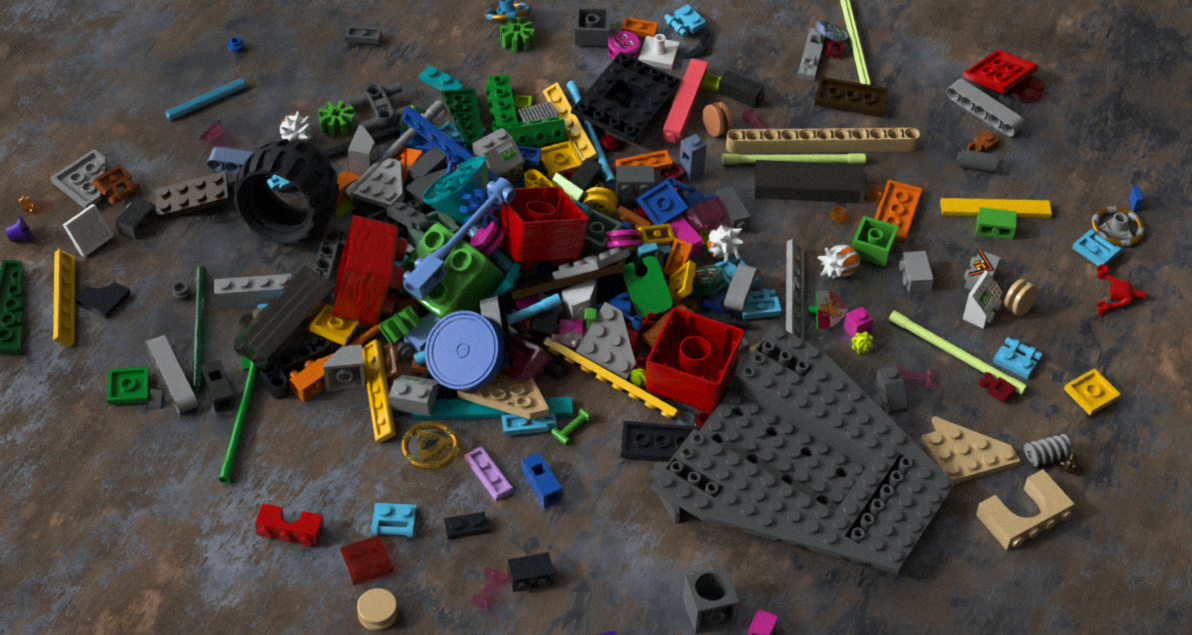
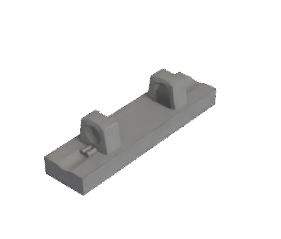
(811, 55)

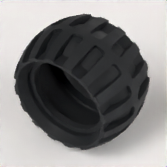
(268, 213)

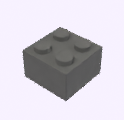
(592, 26)
(632, 183)

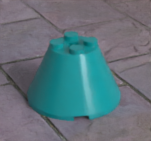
(448, 190)

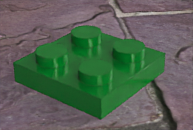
(128, 385)

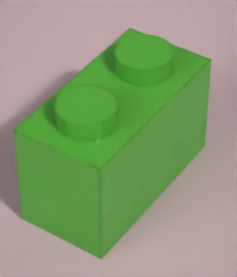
(996, 223)

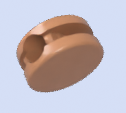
(717, 119)

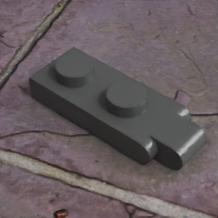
(407, 215)

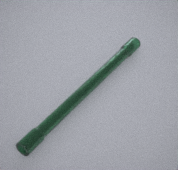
(197, 376)

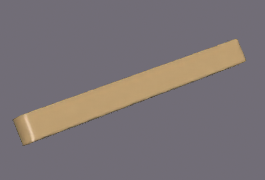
(822, 140)

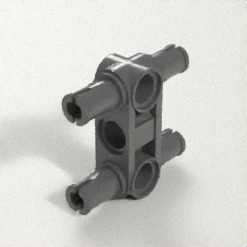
(377, 98)

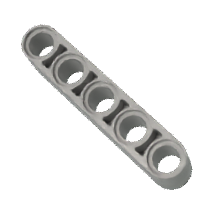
(985, 107)
(171, 374)

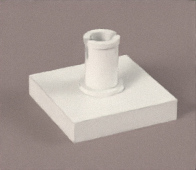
(659, 51)
(88, 230)

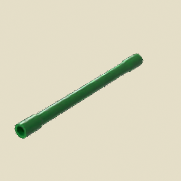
(228, 464)

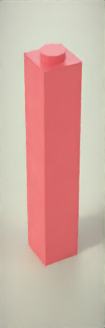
(684, 102)

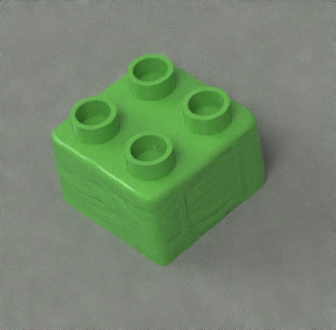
(467, 279)

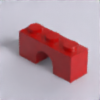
(305, 530)

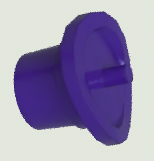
(19, 231)

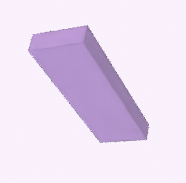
(488, 473)

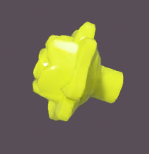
(862, 342)

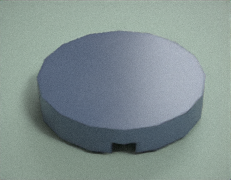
(831, 31)

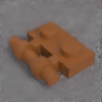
(112, 180)

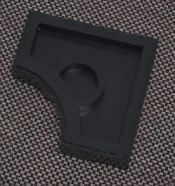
(103, 300)

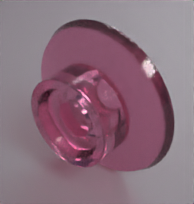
(213, 132)

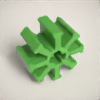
(517, 34)
(336, 119)
(399, 323)

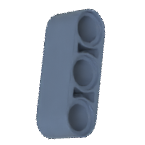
(227, 159)

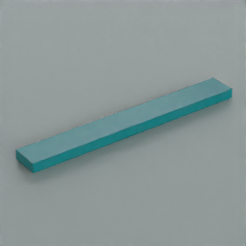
(469, 410)

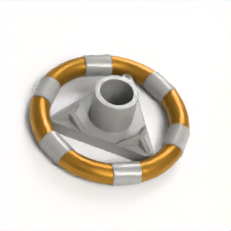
(1118, 226)

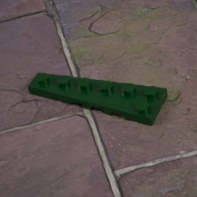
(464, 111)
(11, 307)

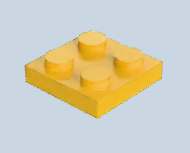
(560, 158)
(682, 281)
(332, 327)
(1092, 391)

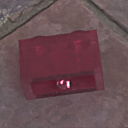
(706, 214)

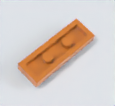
(659, 159)

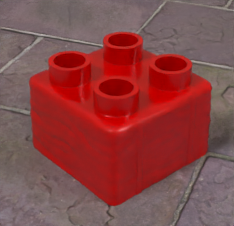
(542, 227)
(369, 271)
(693, 360)

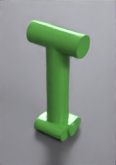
(590, 316)
(562, 435)

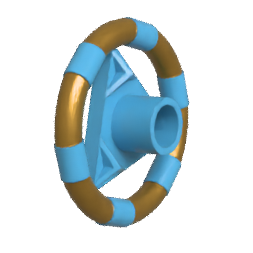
(507, 10)

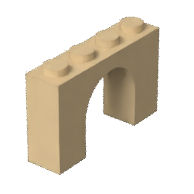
(1013, 529)

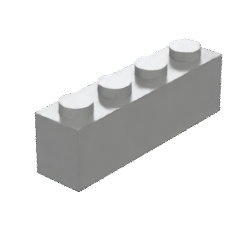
(248, 290)

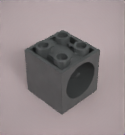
(707, 614)

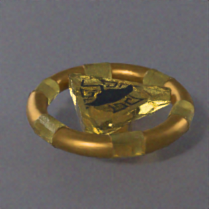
(430, 445)

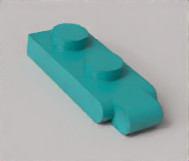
(439, 79)

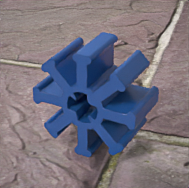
(475, 200)

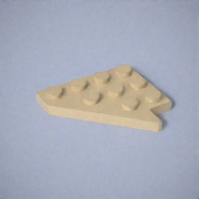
(509, 396)
(966, 453)

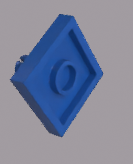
(662, 203)

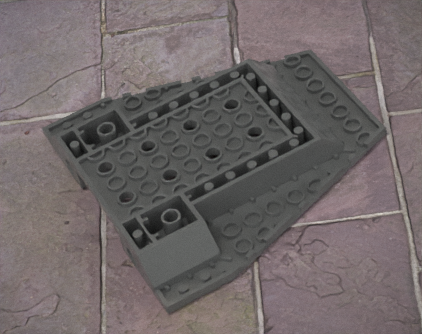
(818, 409)

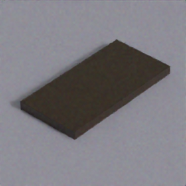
(548, 283)

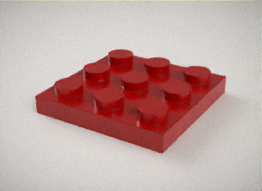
(1000, 71)

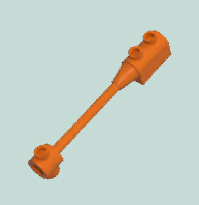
(312, 378)

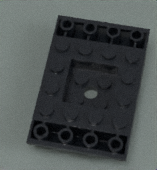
(632, 85)

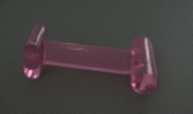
(748, 113)
(928, 377)
(494, 575)

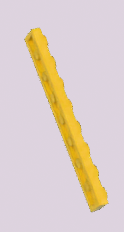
(618, 383)

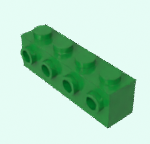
(500, 100)
(536, 132)

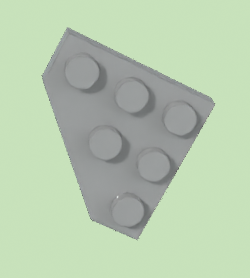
(78, 177)
(384, 185)
(591, 263)
(609, 343)

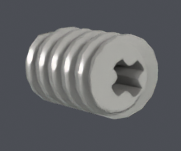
(1047, 450)

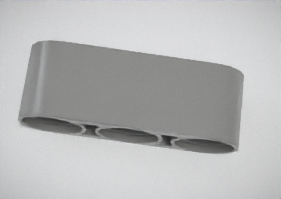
(740, 287)

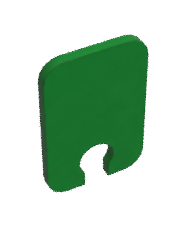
(650, 291)

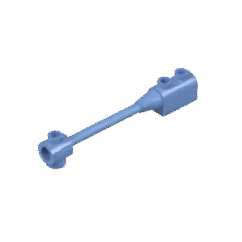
(431, 270)

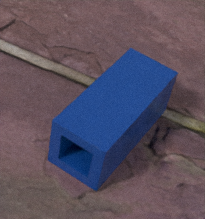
(541, 479)

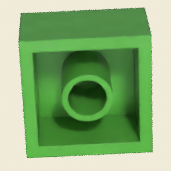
(875, 240)

